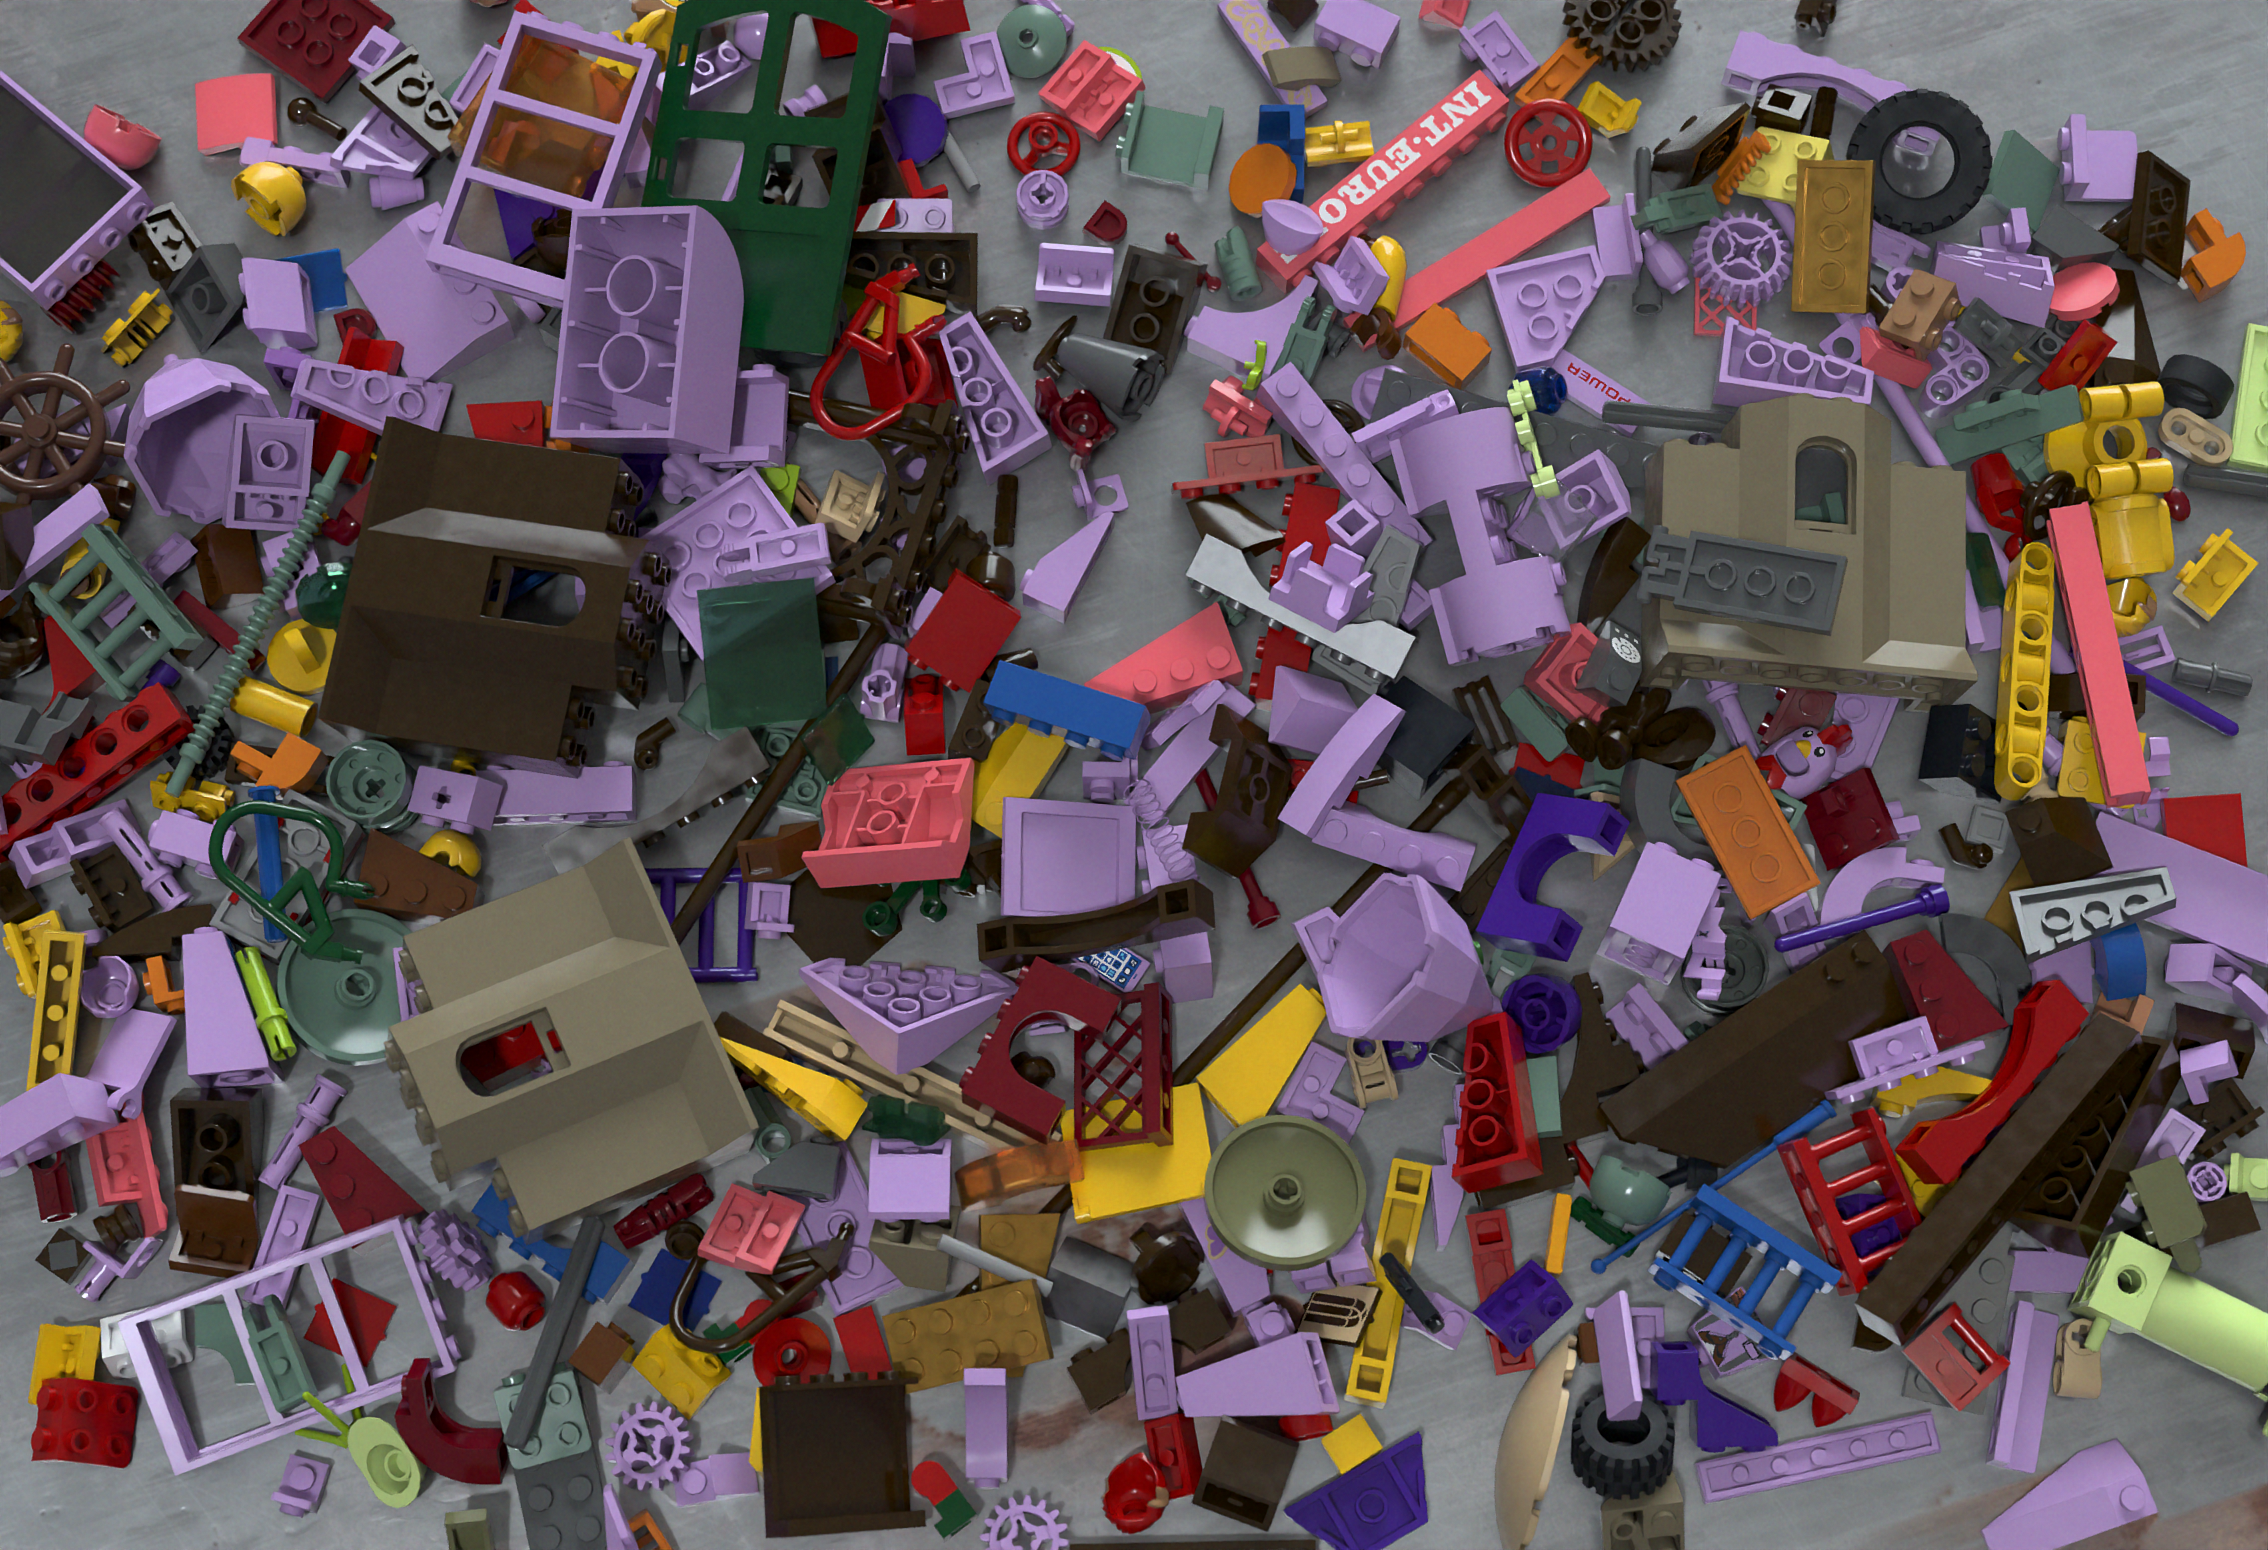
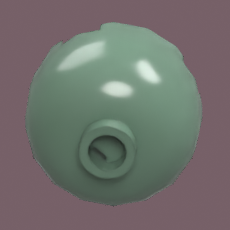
(1626, 1194)

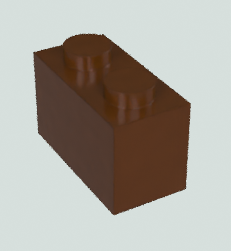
(604, 1356)

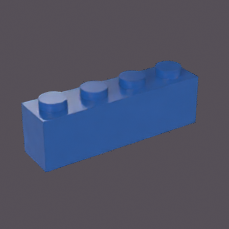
(1067, 710)

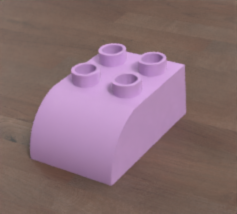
(648, 332)

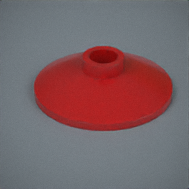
(806, 1340)

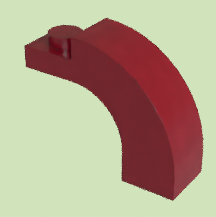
(442, 1443)

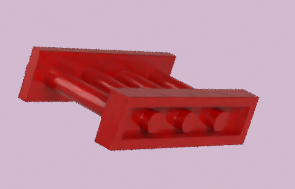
(1819, 1197)

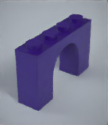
(1550, 831)

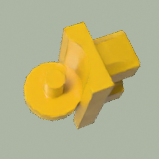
(1338, 143)

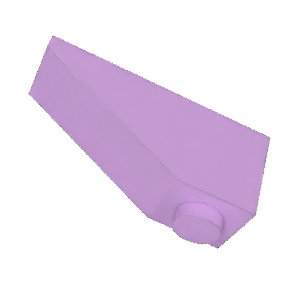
(1064, 571)

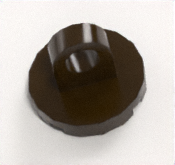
(1164, 1265)

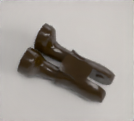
(1618, 728)

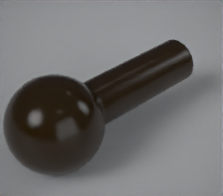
(303, 112)

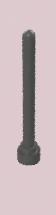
(1647, 298)

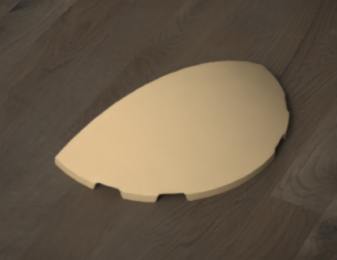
(1531, 1445)

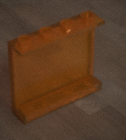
(540, 148)

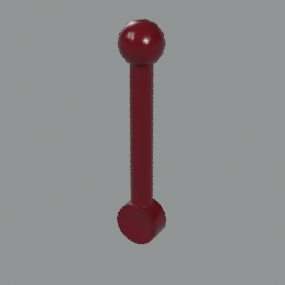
(1172, 239)

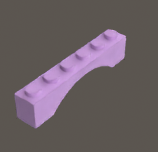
(1760, 61)
(1313, 425)

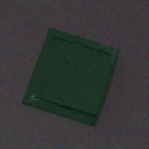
(762, 653)

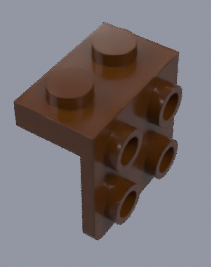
(216, 1231)

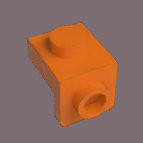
(160, 984)

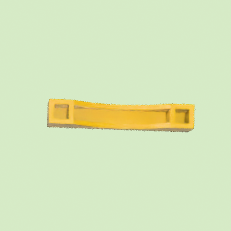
(1397, 1234)

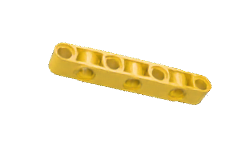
(2024, 671)

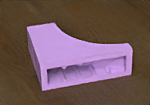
(1229, 337)
(986, 1426)

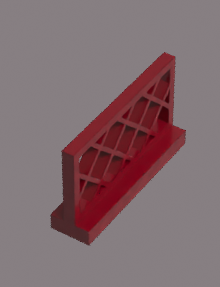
(1155, 1075)

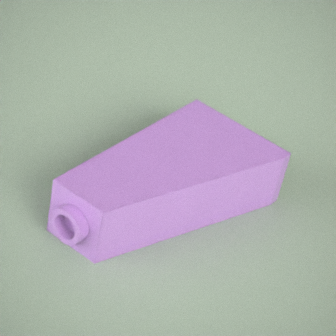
(1265, 1381)

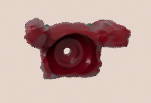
(1068, 416)

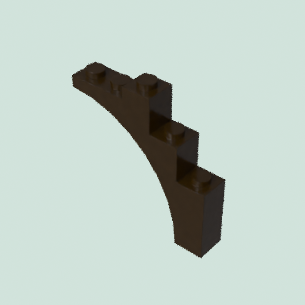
(1596, 1073)

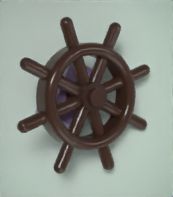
(50, 447)

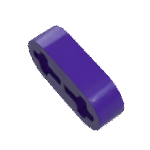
(1400, 1063)

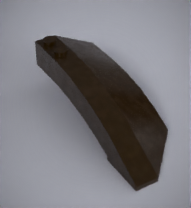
(1762, 1061)

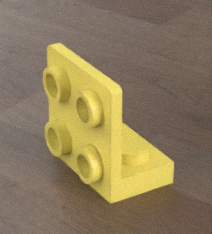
(1776, 172)

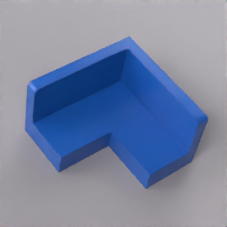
(1285, 128)

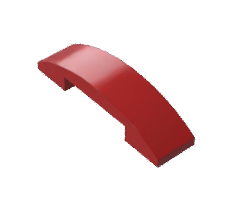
(1492, 1266)

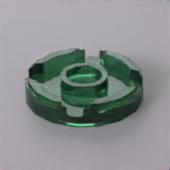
(323, 594)

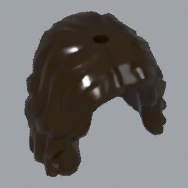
(21, 639)

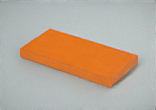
(1747, 832)

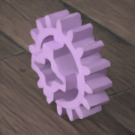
(455, 1250)
(636, 1456)
(1016, 1514)

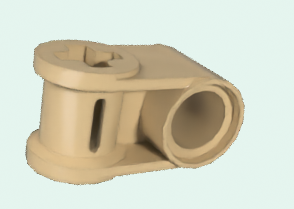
(1370, 1076)
(2076, 1369)

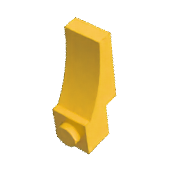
(1941, 1086)

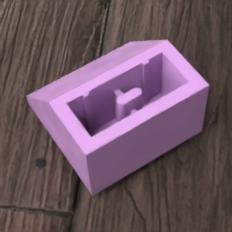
(278, 303)
(910, 1180)

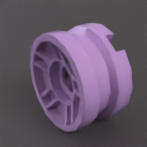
(1055, 207)

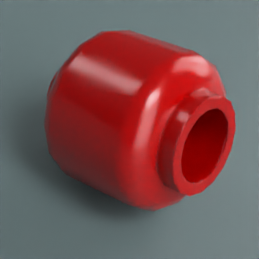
(515, 1301)

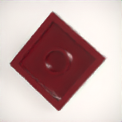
(1849, 819)

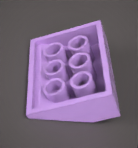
(430, 314)

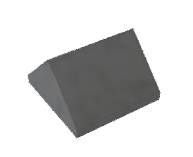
(1087, 1288)

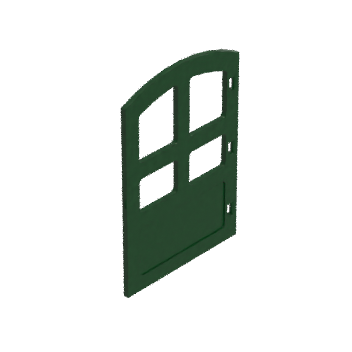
(787, 255)

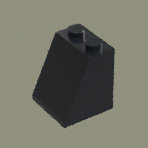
(1424, 738)

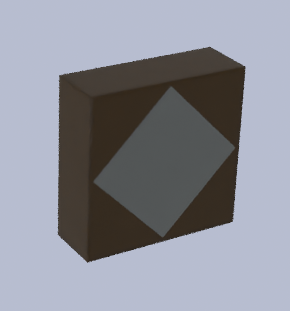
(64, 1256)

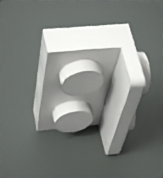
(170, 1334)

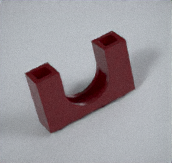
(1043, 995)

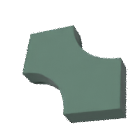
(217, 1332)

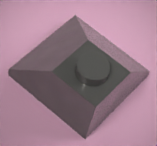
(207, 291)

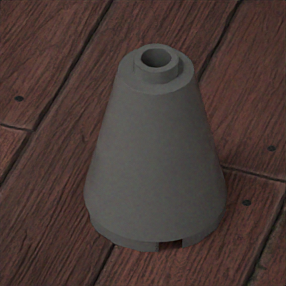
(1113, 372)

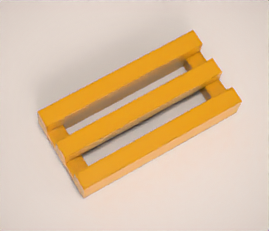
(1557, 1234)

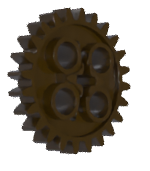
(1638, 38)

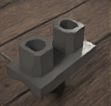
(1989, 332)

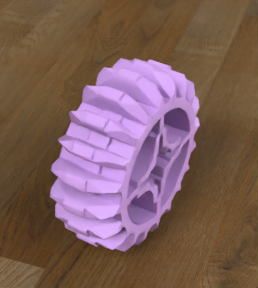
(1743, 240)

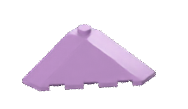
(906, 1014)

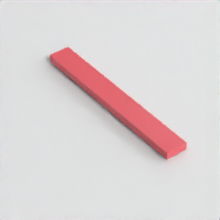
(1495, 248)

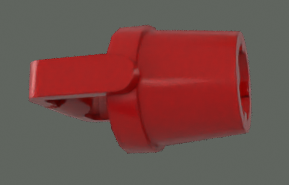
(1998, 492)

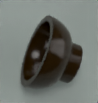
(2118, 228)

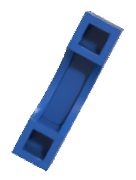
(606, 1272)

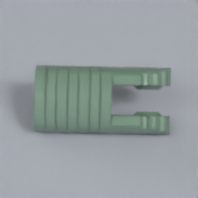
(1238, 265)

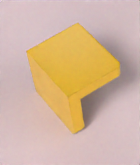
(1351, 1445)

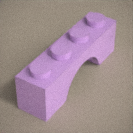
(1429, 855)

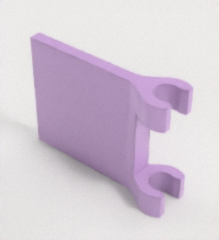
(130, 1057)

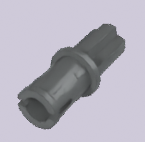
(2211, 677)

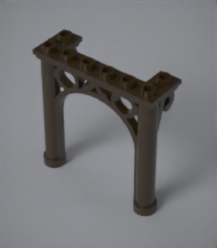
(921, 431)

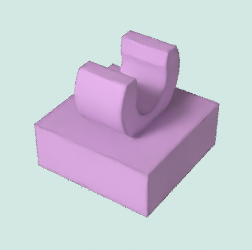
(1906, 827)

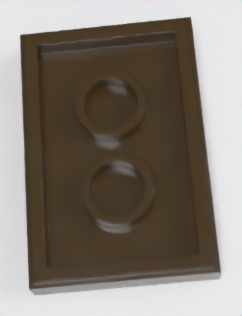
(2158, 217)

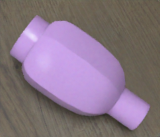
(1664, 263)

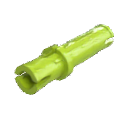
(270, 1017)

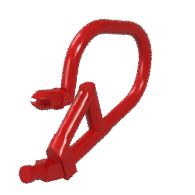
(878, 293)

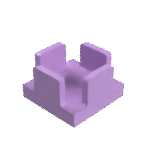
(1325, 593)

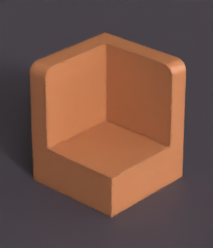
(2128, 1012)

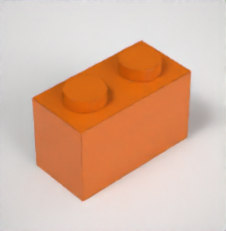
(1447, 347)

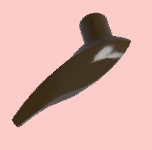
(1045, 358)

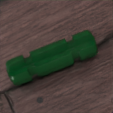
(1582, 1210)

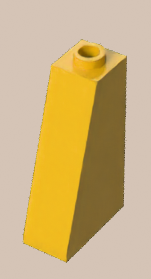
(1260, 1063)

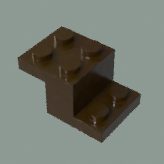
(882, 171)

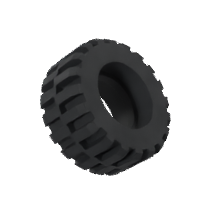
(1970, 152)

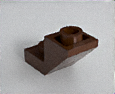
(778, 855)

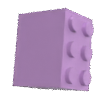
(1659, 912)

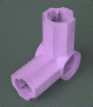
(884, 687)

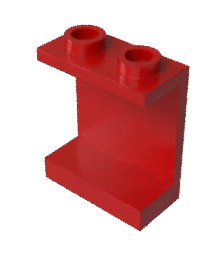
(962, 632)

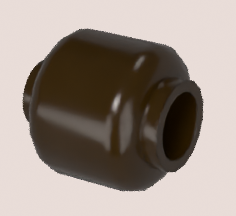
(993, 573)

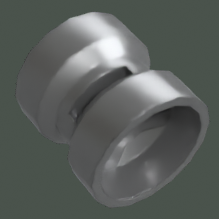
(1450, 1051)

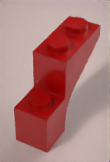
(69, 669)

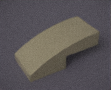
(1299, 66)

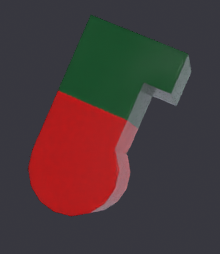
(734, 1356)
(935, 1485)

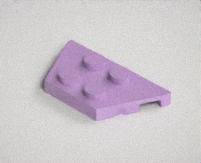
(380, 149)

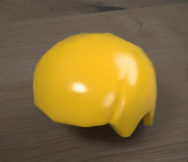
(453, 849)

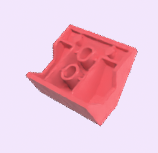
(895, 824)

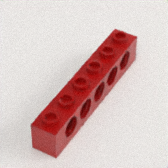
(102, 771)

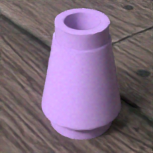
(394, 192)

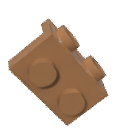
(1921, 313)

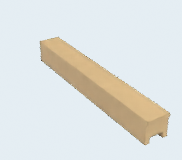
(843, 1057)

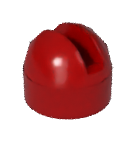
(2012, 547)

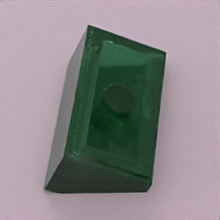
(1984, 572)

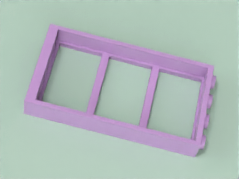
(503, 275)
(162, 1393)

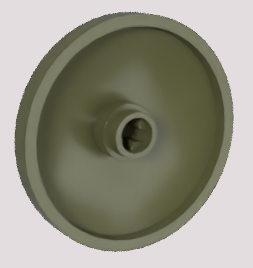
(1284, 1192)

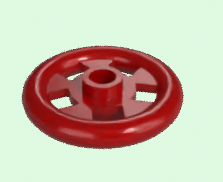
(1546, 111)

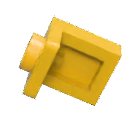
(1608, 111)

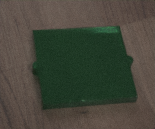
(837, 739)

